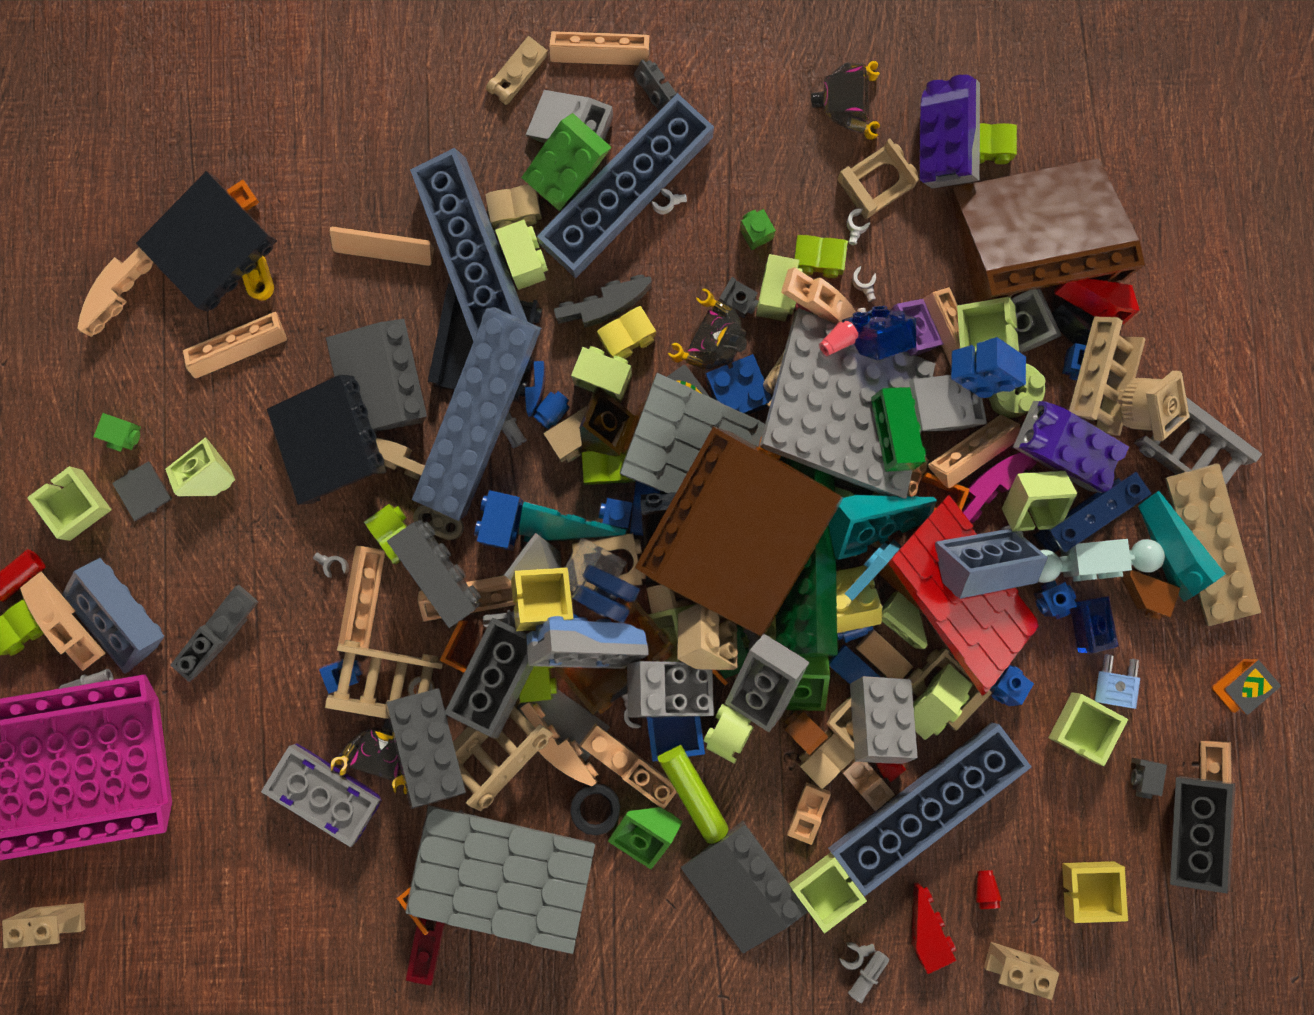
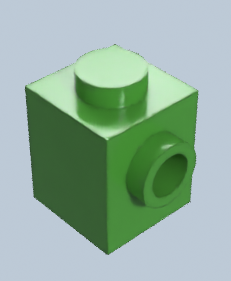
(757, 228)
(117, 432)

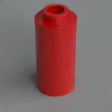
(19, 573)

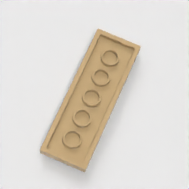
(1206, 509)

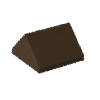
(605, 425)

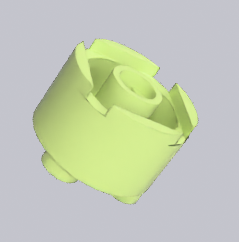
(1015, 405)
(729, 734)

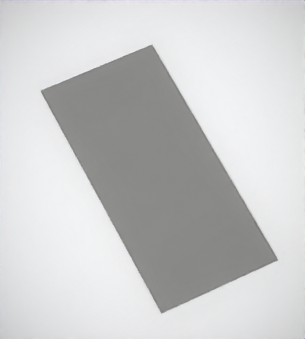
(568, 718)

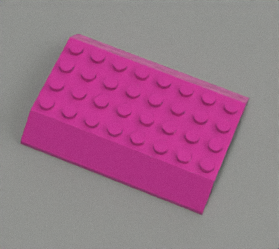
(82, 767)

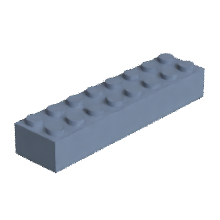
(626, 185)
(465, 238)
(476, 413)
(929, 807)

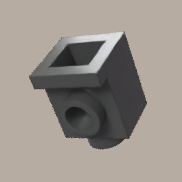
(741, 307)
(1148, 778)

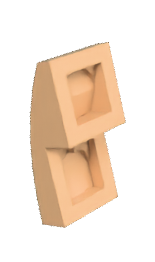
(883, 656)
(868, 783)
(808, 813)

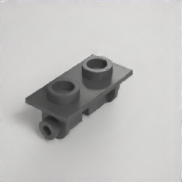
(649, 77)

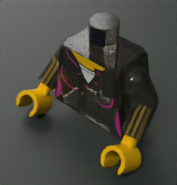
(847, 97)
(716, 339)
(372, 753)

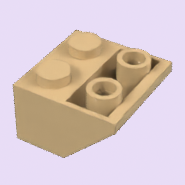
(706, 639)

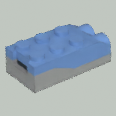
(585, 644)

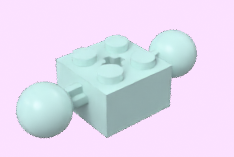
(1103, 558)

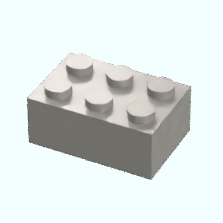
(766, 682)
(883, 720)

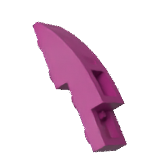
(997, 477)

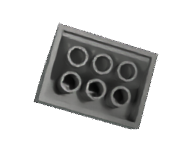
(385, 371)
(744, 888)

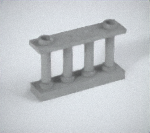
(1220, 437)

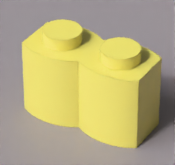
(627, 333)

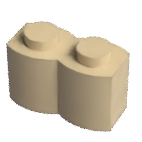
(513, 206)
(826, 760)

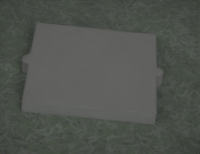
(142, 491)

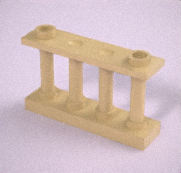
(1095, 370)
(367, 704)
(470, 743)

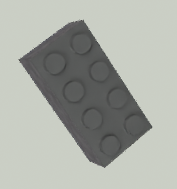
(435, 572)
(492, 680)
(424, 748)
(1203, 834)

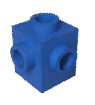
(1047, 602)
(1011, 687)

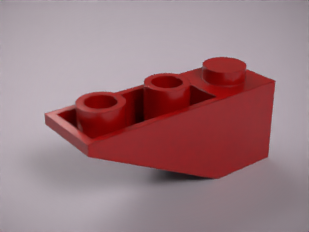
(1101, 298)
(928, 939)

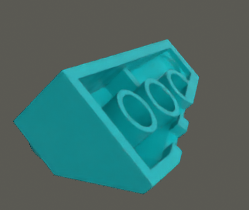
(871, 518)
(558, 527)
(1186, 559)

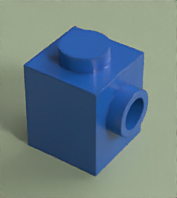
(1073, 360)
(616, 513)

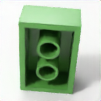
(566, 161)

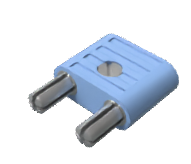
(1118, 688)

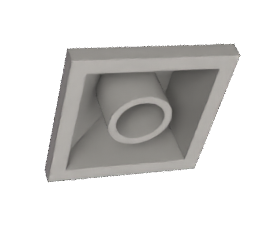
(536, 555)

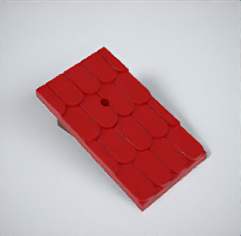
(979, 629)

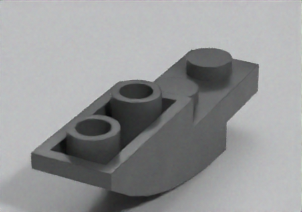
(615, 300)
(215, 634)

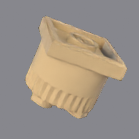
(1155, 404)

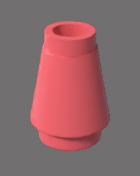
(839, 338)

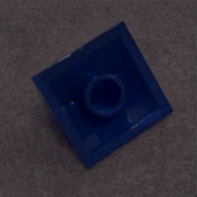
(1094, 625)

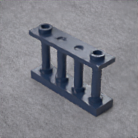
(1093, 514)

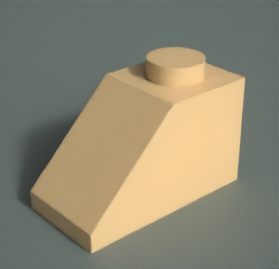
(566, 437)
(664, 599)

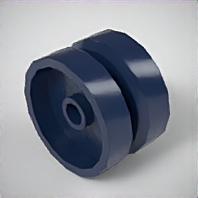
(605, 594)

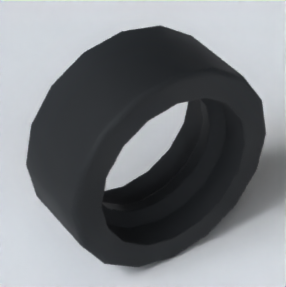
(586, 827)

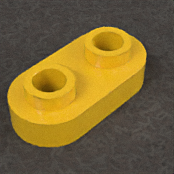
(258, 277)

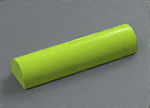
(694, 794)

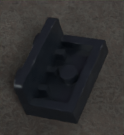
(1073, 322)

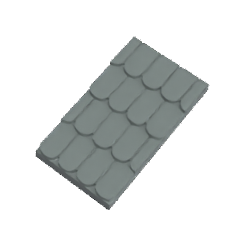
(673, 429)
(500, 879)

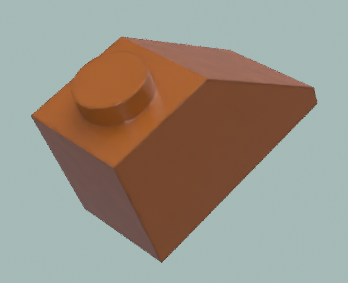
(1151, 594)
(804, 731)

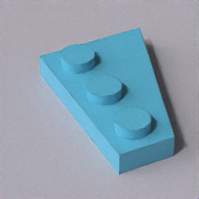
(874, 566)

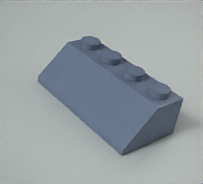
(988, 562)
(112, 614)

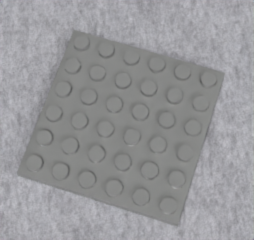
(825, 407)

